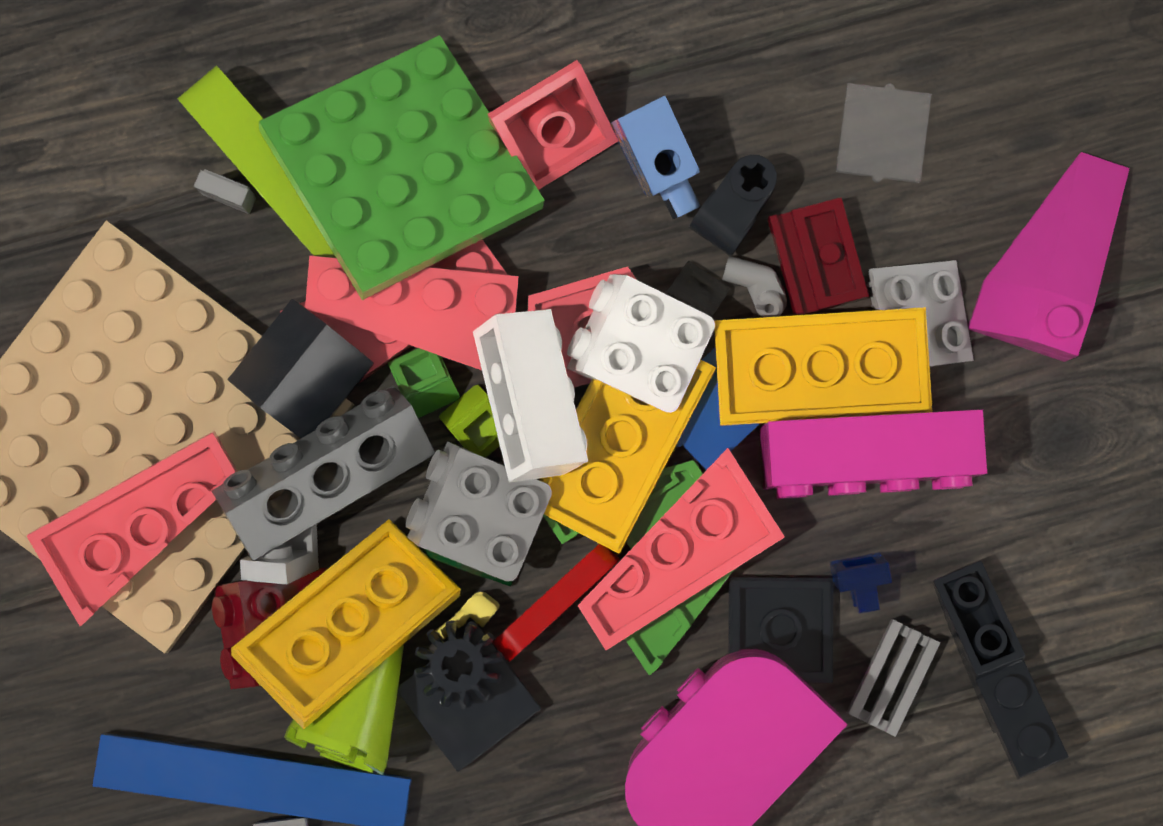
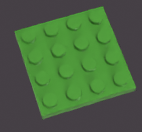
(400, 166)

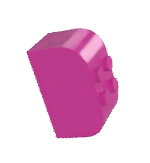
(728, 744)

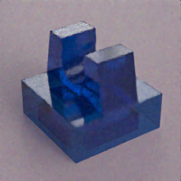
(861, 578)

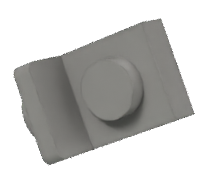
(286, 562)

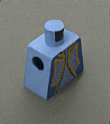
(656, 131)

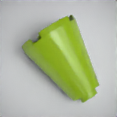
(359, 724)

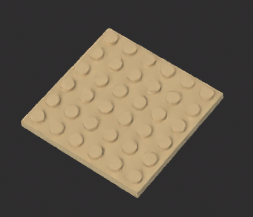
(111, 381)

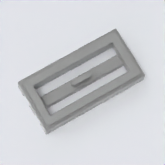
(911, 687)

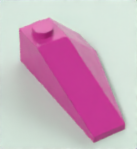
(1053, 269)

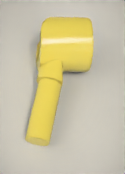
(478, 608)

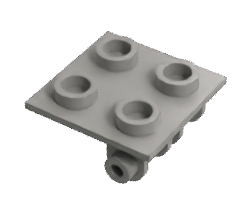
(937, 289)

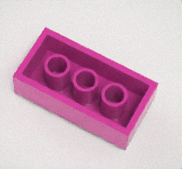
(872, 450)

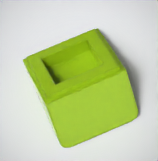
(472, 422)

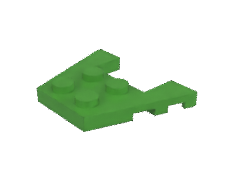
(659, 637)

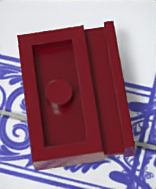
(818, 257)

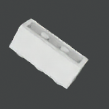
(530, 395)

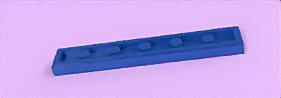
(251, 781)

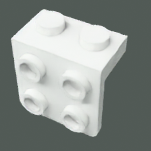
(640, 342)

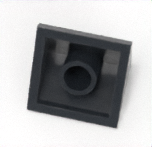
(300, 370)

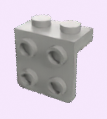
(477, 513)

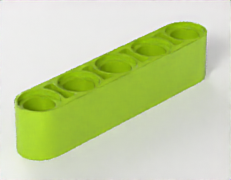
(235, 129)

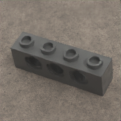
(351, 474)

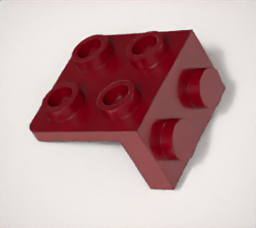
(243, 607)

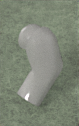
(761, 283)

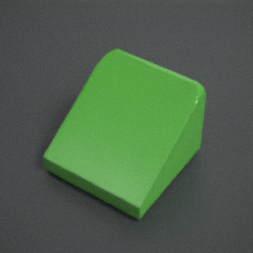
(424, 381)

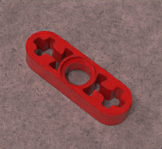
(555, 601)

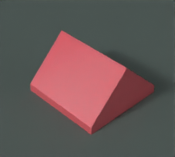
(554, 125)

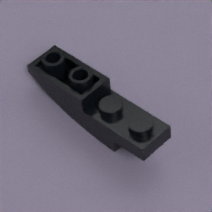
(998, 670)

